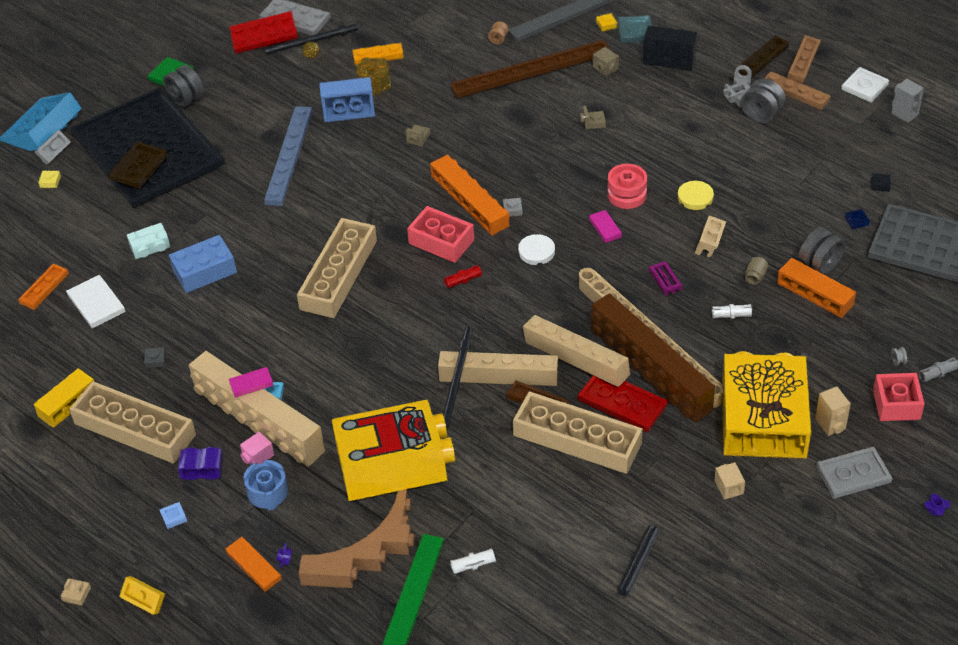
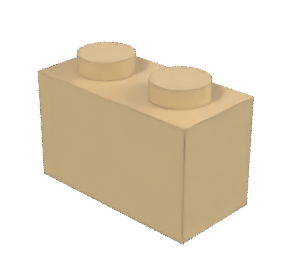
(832, 411)

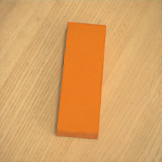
(43, 286)
(253, 564)

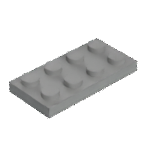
(306, 19)

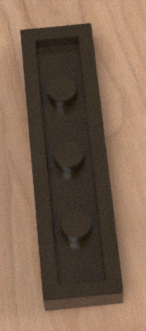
(764, 55)

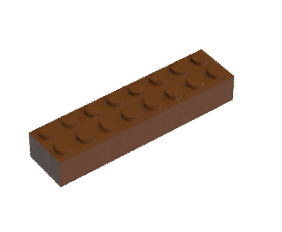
(653, 358)

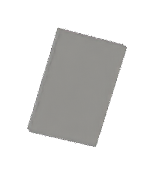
(853, 472)

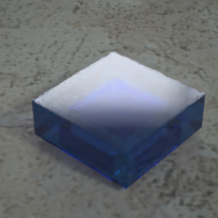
(857, 219)

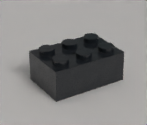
(669, 47)

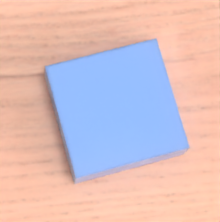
(173, 515)

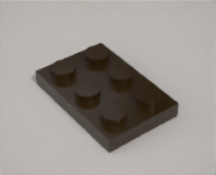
(138, 165)

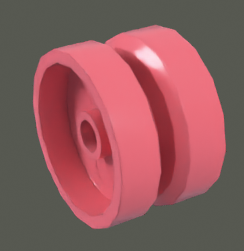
(627, 186)

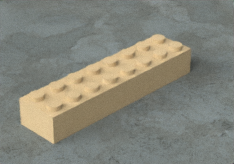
(258, 410)

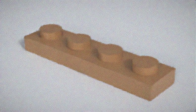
(803, 59)
(800, 92)

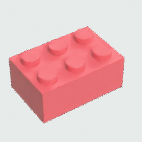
(441, 234)

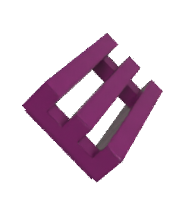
(668, 287)

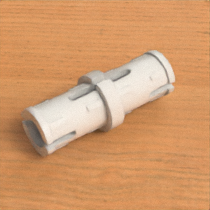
(731, 311)
(472, 561)

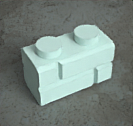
(148, 241)

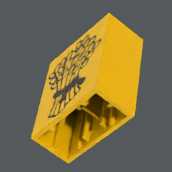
(765, 405)

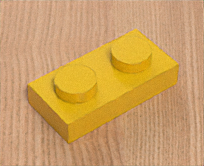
(142, 595)

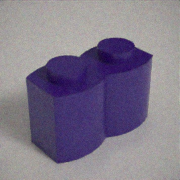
(200, 463)

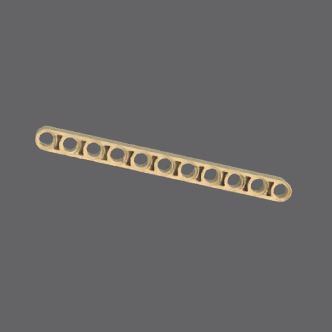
(596, 287)

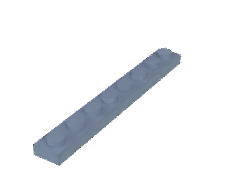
(288, 156)

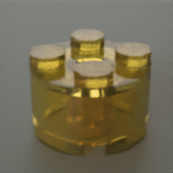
(377, 71)

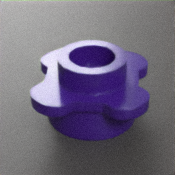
(936, 510)
(284, 555)

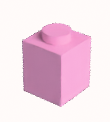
(256, 449)

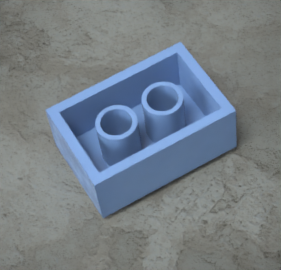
(347, 99)
(202, 263)

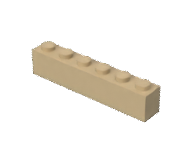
(577, 350)
(501, 368)

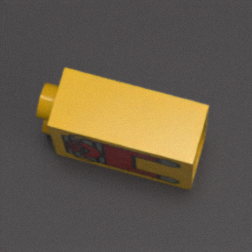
(392, 449)

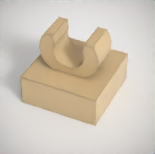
(75, 591)

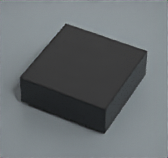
(881, 182)

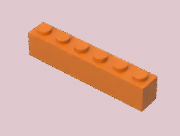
(470, 195)

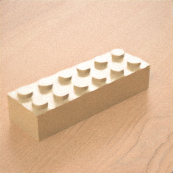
(337, 268)
(133, 422)
(577, 432)

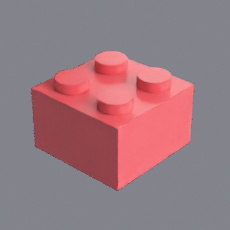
(898, 397)

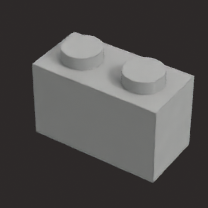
(907, 100)

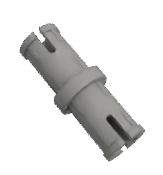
(938, 369)

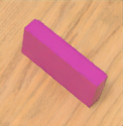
(605, 226)
(250, 382)

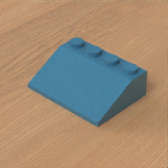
(42, 121)

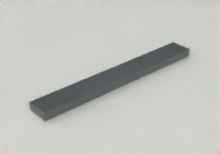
(554, 18)

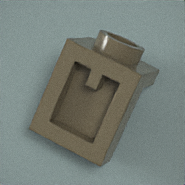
(593, 119)
(417, 135)

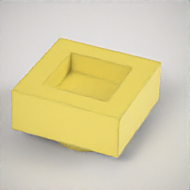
(49, 179)

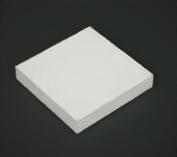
(865, 84)

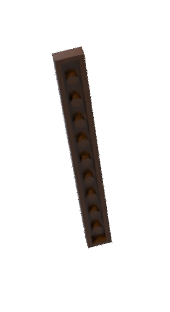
(526, 69)

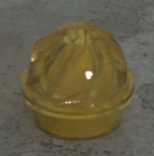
(311, 49)

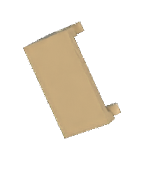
(710, 235)

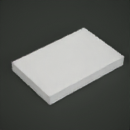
(95, 301)

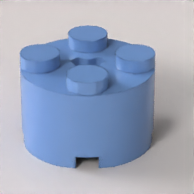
(266, 484)

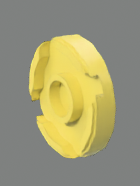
(695, 195)

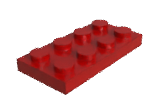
(263, 32)
(624, 402)

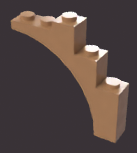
(368, 554)

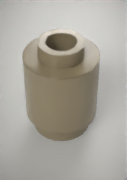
(756, 270)

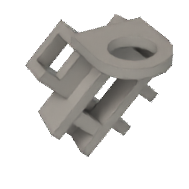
(741, 85)

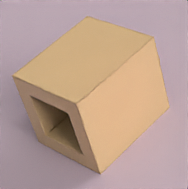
(729, 480)

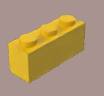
(56, 403)

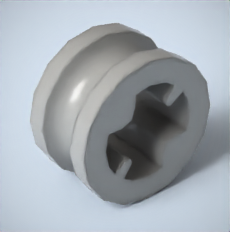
(899, 356)

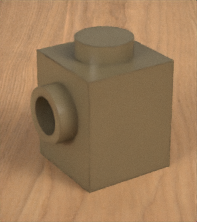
(605, 61)

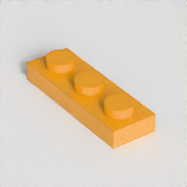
(387, 52)

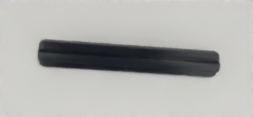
(638, 560)

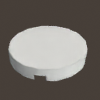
(536, 249)

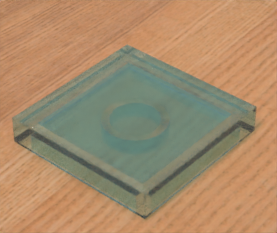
(633, 28)

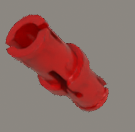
(462, 276)

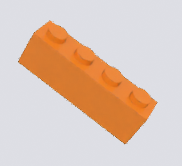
(816, 287)

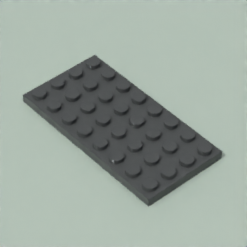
(917, 242)

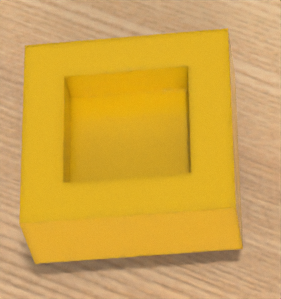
(606, 22)

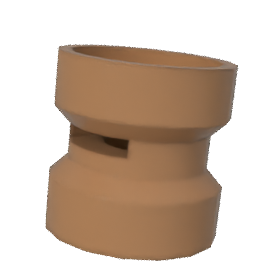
(498, 32)

